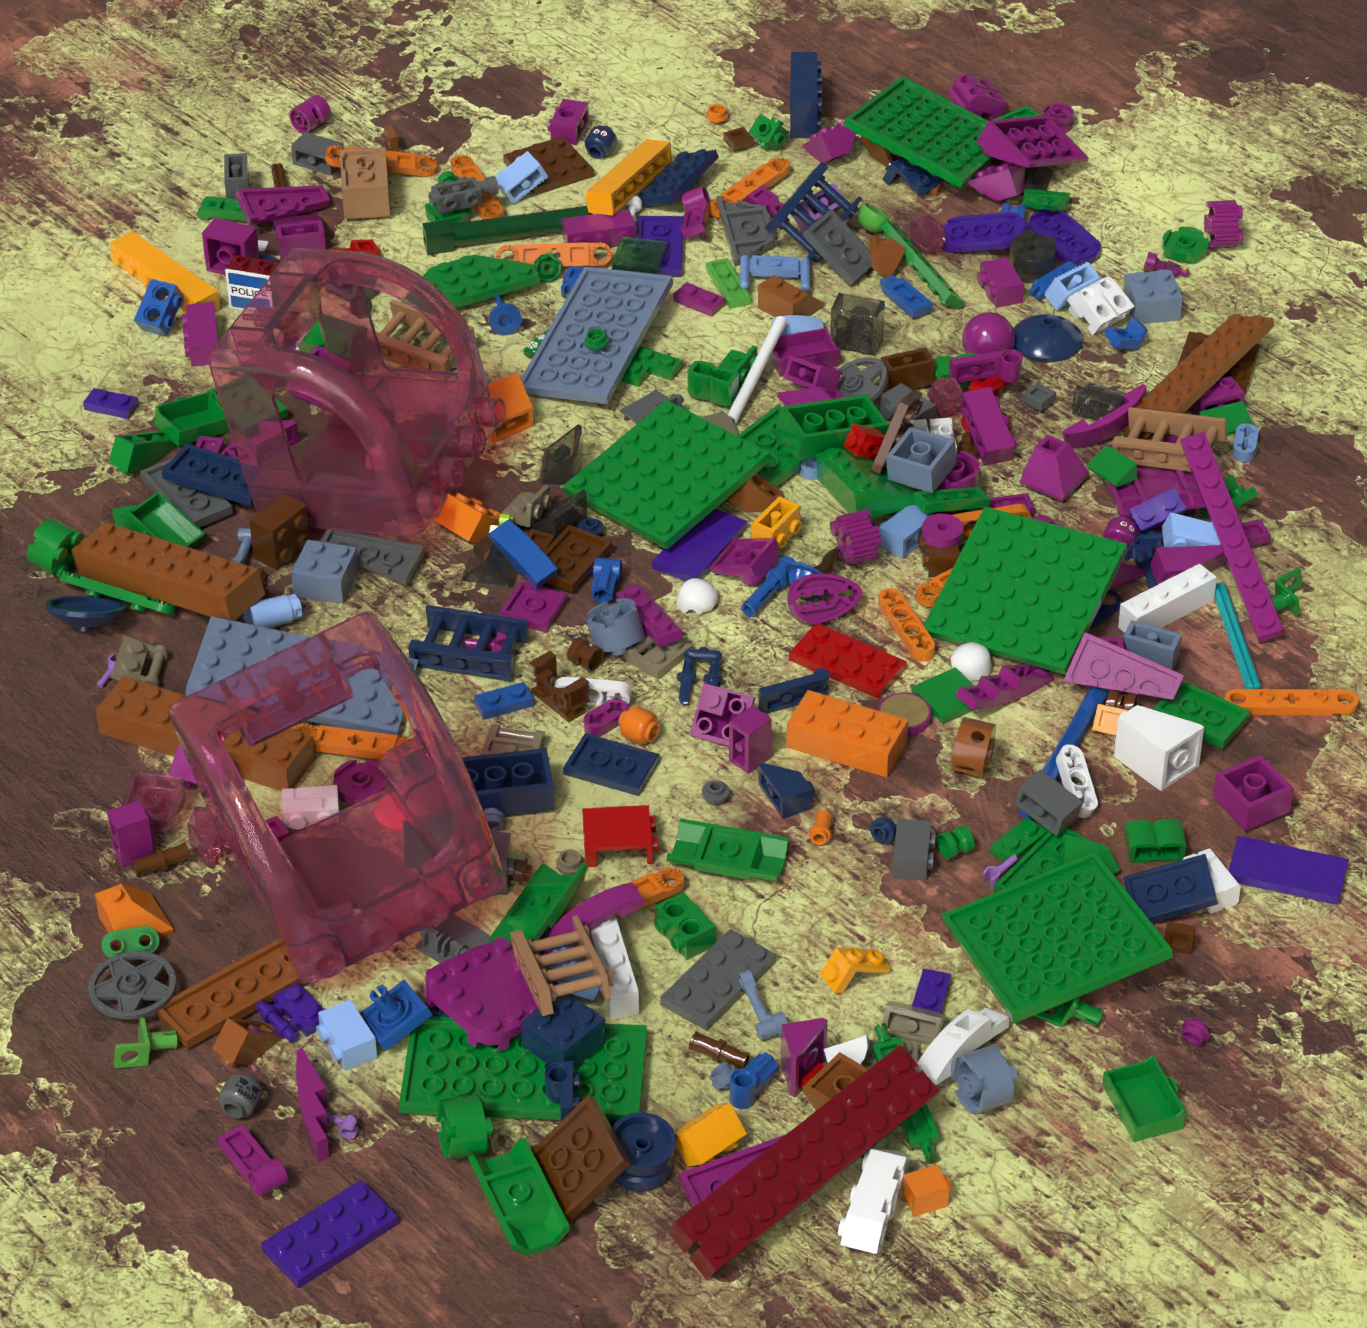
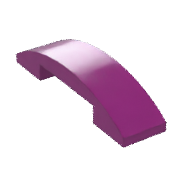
(1083, 434)
(599, 908)

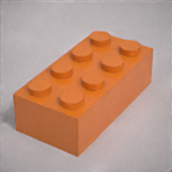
(847, 733)

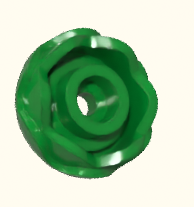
(554, 269)

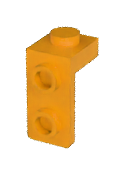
(845, 963)

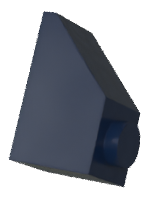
(786, 789)

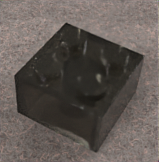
(857, 323)

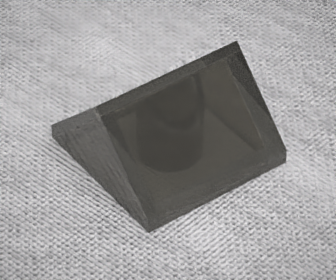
(563, 458)
(564, 513)
(489, 565)

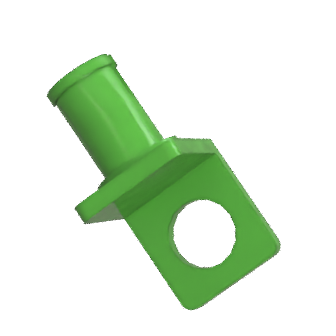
(147, 1042)

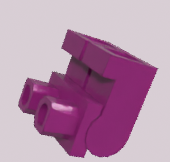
(977, 96)

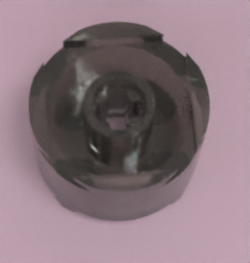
(1032, 255)

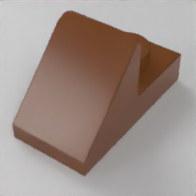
(885, 255)

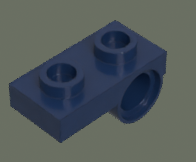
(561, 1084)

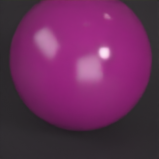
(988, 333)

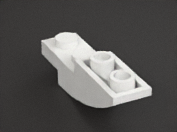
(959, 1038)

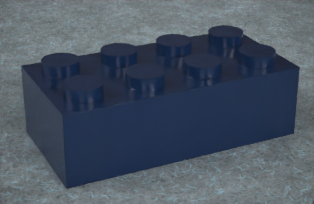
(805, 94)
(513, 781)

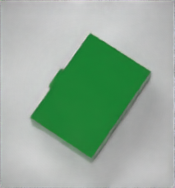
(191, 417)
(164, 521)
(1145, 1099)

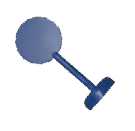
(504, 318)

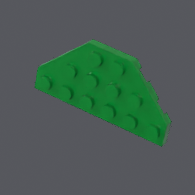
(480, 278)
(764, 435)

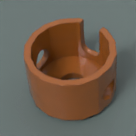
(973, 747)

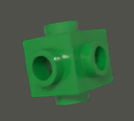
(769, 132)

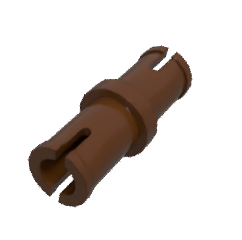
(161, 859)
(719, 1050)

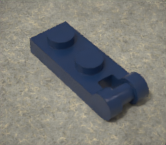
(791, 692)

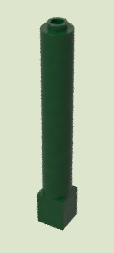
(444, 236)

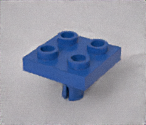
(394, 1013)

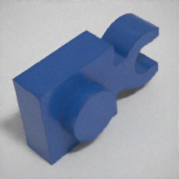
(570, 279)

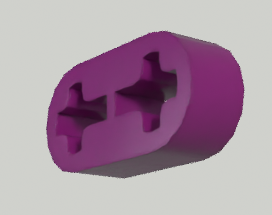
(604, 717)

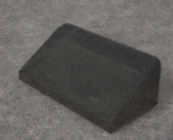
(1037, 178)

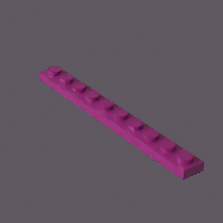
(1232, 538)

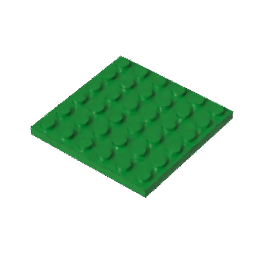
(923, 130)
(667, 473)
(1025, 589)
(1056, 937)

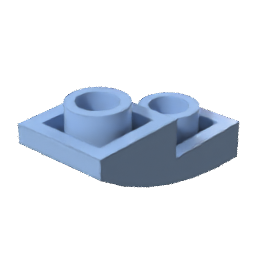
(800, 323)

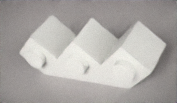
(874, 1200)

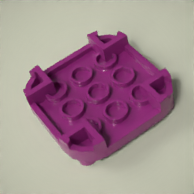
(482, 993)

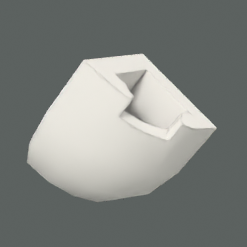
(854, 1049)

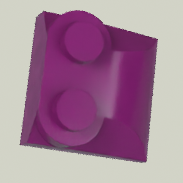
(747, 559)

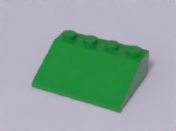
(859, 487)

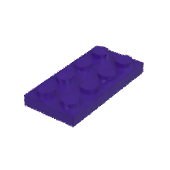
(329, 1234)

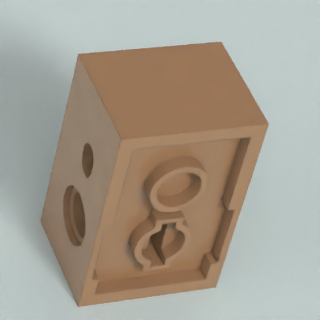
(364, 183)

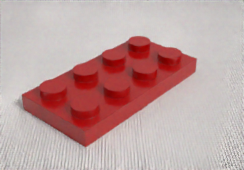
(848, 660)

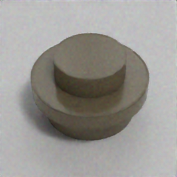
(569, 861)

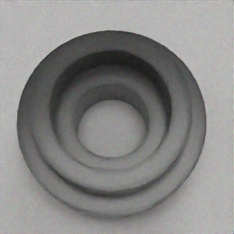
(715, 792)

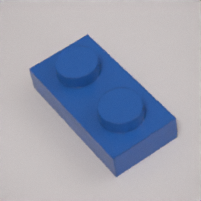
(503, 700)

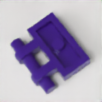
(297, 1007)

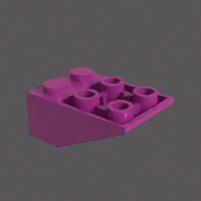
(299, 232)

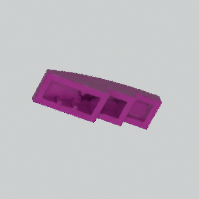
(1007, 686)
(312, 1105)

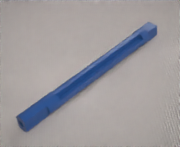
(1075, 730)

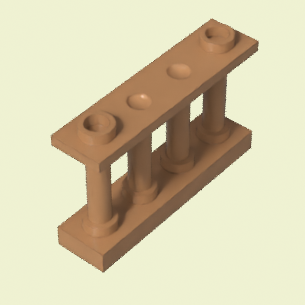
(402, 351)
(1164, 454)
(539, 978)

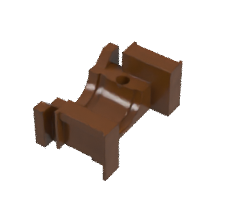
(564, 701)

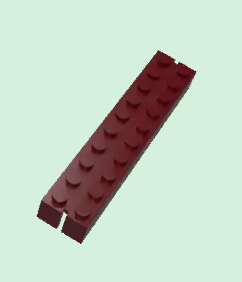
(803, 1162)

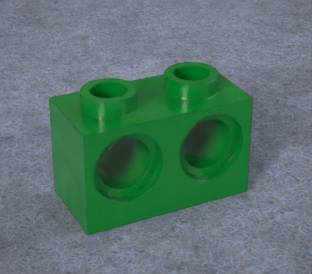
(684, 926)

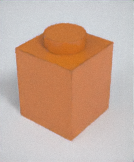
(926, 1190)

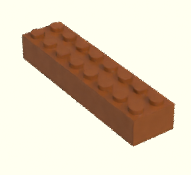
(168, 572)
(141, 716)

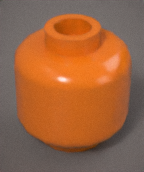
(639, 725)

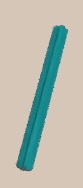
(1236, 637)

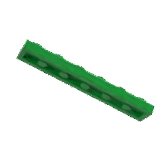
(925, 269)

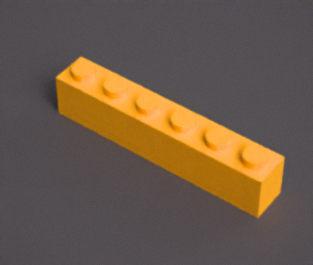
(629, 177)
(148, 262)

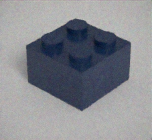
(566, 1035)

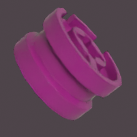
(1061, 115)

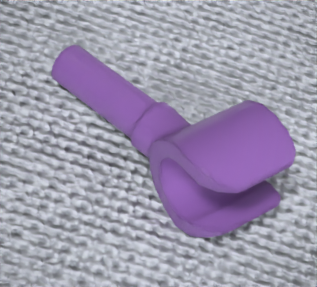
(111, 660)
(994, 873)
(347, 1126)

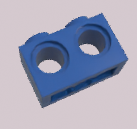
(154, 306)

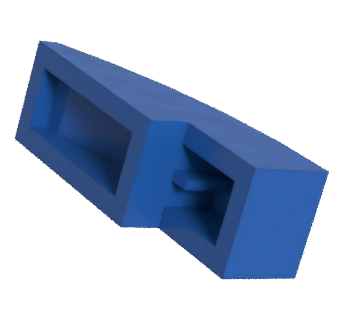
(523, 554)

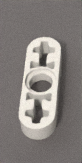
(601, 686)
(1077, 769)

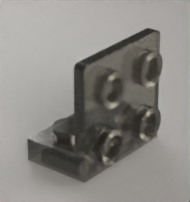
(1095, 401)

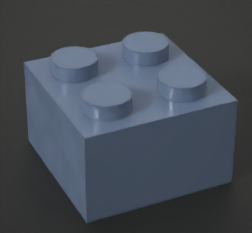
(1154, 296)
(921, 459)
(325, 571)

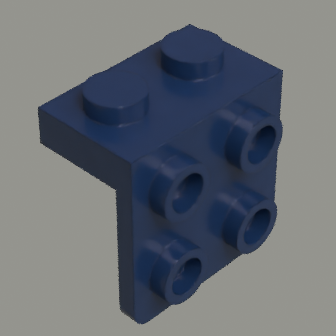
(914, 175)

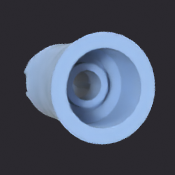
(274, 611)

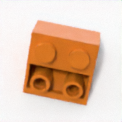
(517, 404)
(467, 517)

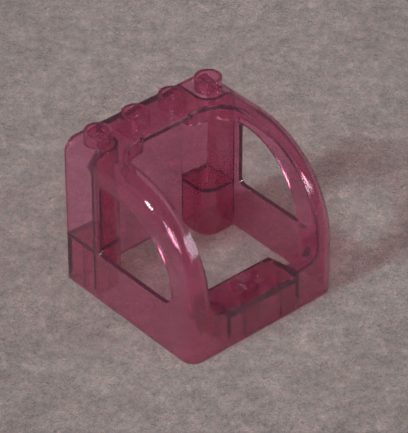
(390, 435)
(372, 867)

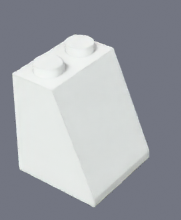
(1158, 745)

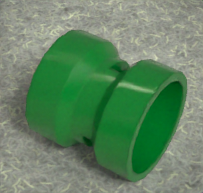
(955, 842)

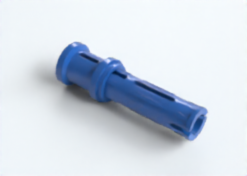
(776, 579)

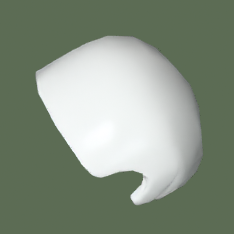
(696, 596)
(972, 660)

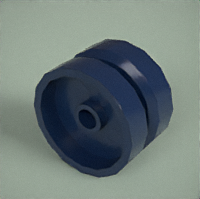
(649, 1147)

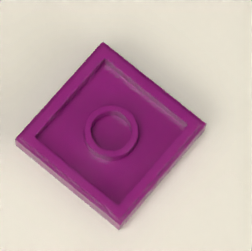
(537, 606)

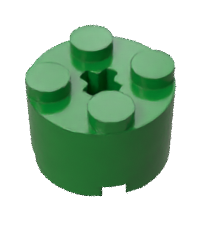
(53, 547)
(463, 1126)

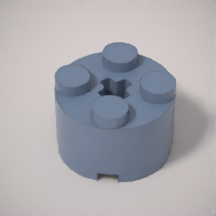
(615, 626)
(983, 1079)

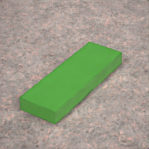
(728, 283)

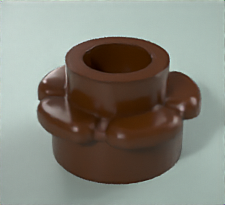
(522, 871)

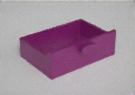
(809, 344)

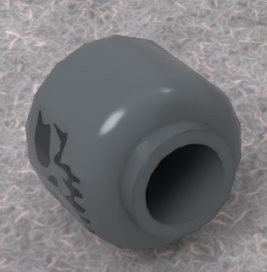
(240, 1096)

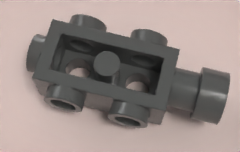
(458, 196)

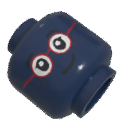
(600, 142)

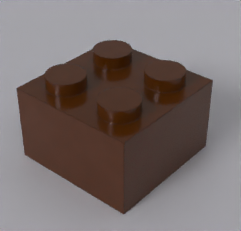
(279, 531)

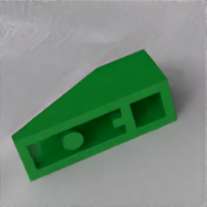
(139, 450)

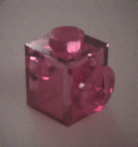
(927, 234)
(946, 396)

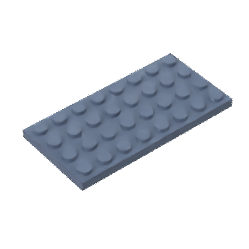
(605, 300)
(237, 645)

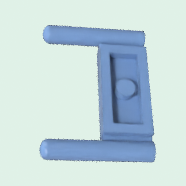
(775, 265)

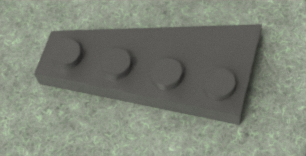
(380, 555)

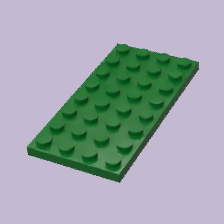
(513, 1079)

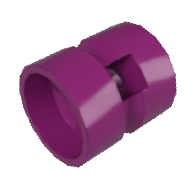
(310, 114)

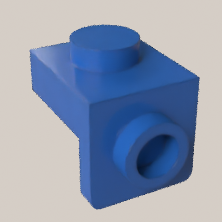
(1127, 338)

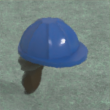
(799, 569)

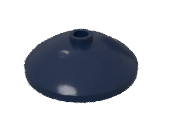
(1047, 338)
(85, 611)

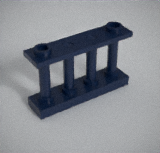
(805, 193)
(466, 660)

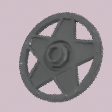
(860, 382)
(132, 985)

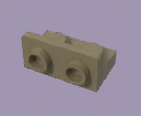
(529, 506)

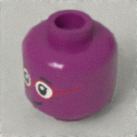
(1121, 530)

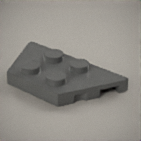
(745, 228)

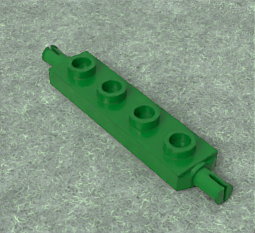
(920, 1128)

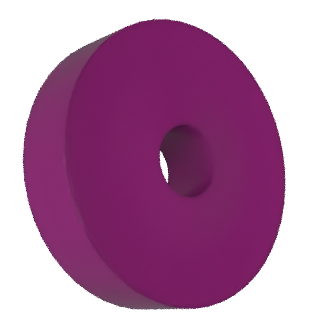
(942, 530)

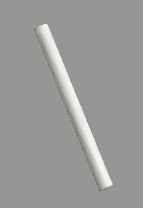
(757, 368)

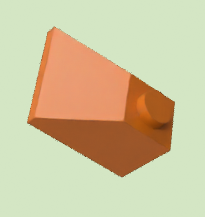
(129, 908)

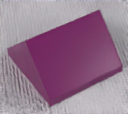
(802, 1050)

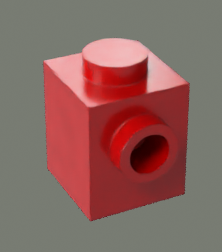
(864, 441)

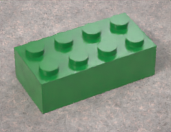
(825, 424)

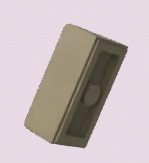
(913, 1022)

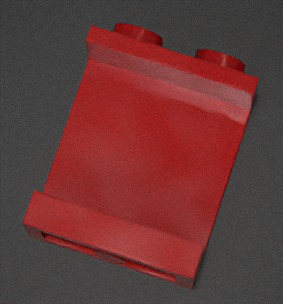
(618, 830)

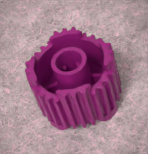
(1223, 223)
(856, 537)

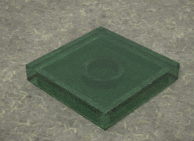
(639, 255)

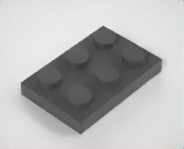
(839, 247)

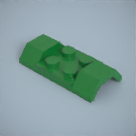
(729, 851)
(540, 903)
(521, 1199)

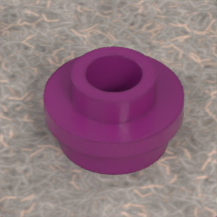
(1195, 1032)

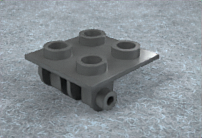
(641, 408)
(450, 939)

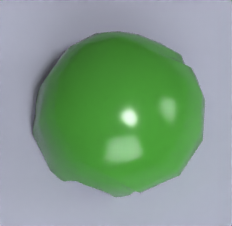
(871, 218)

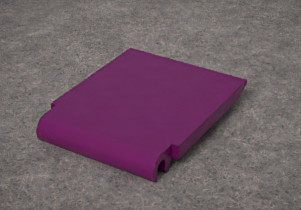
(1152, 482)

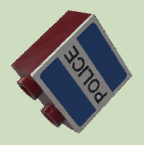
(245, 279)

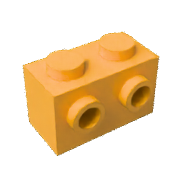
(778, 521)
(709, 1134)

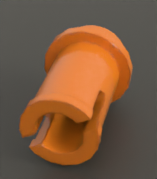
(820, 831)

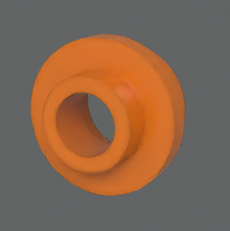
(717, 113)

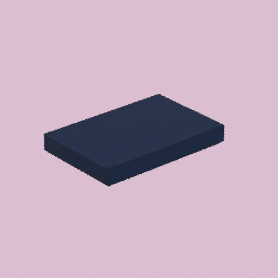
(611, 764)
(1173, 888)

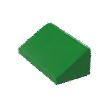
(1233, 413)
(1113, 467)

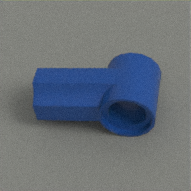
(605, 575)
(749, 1081)

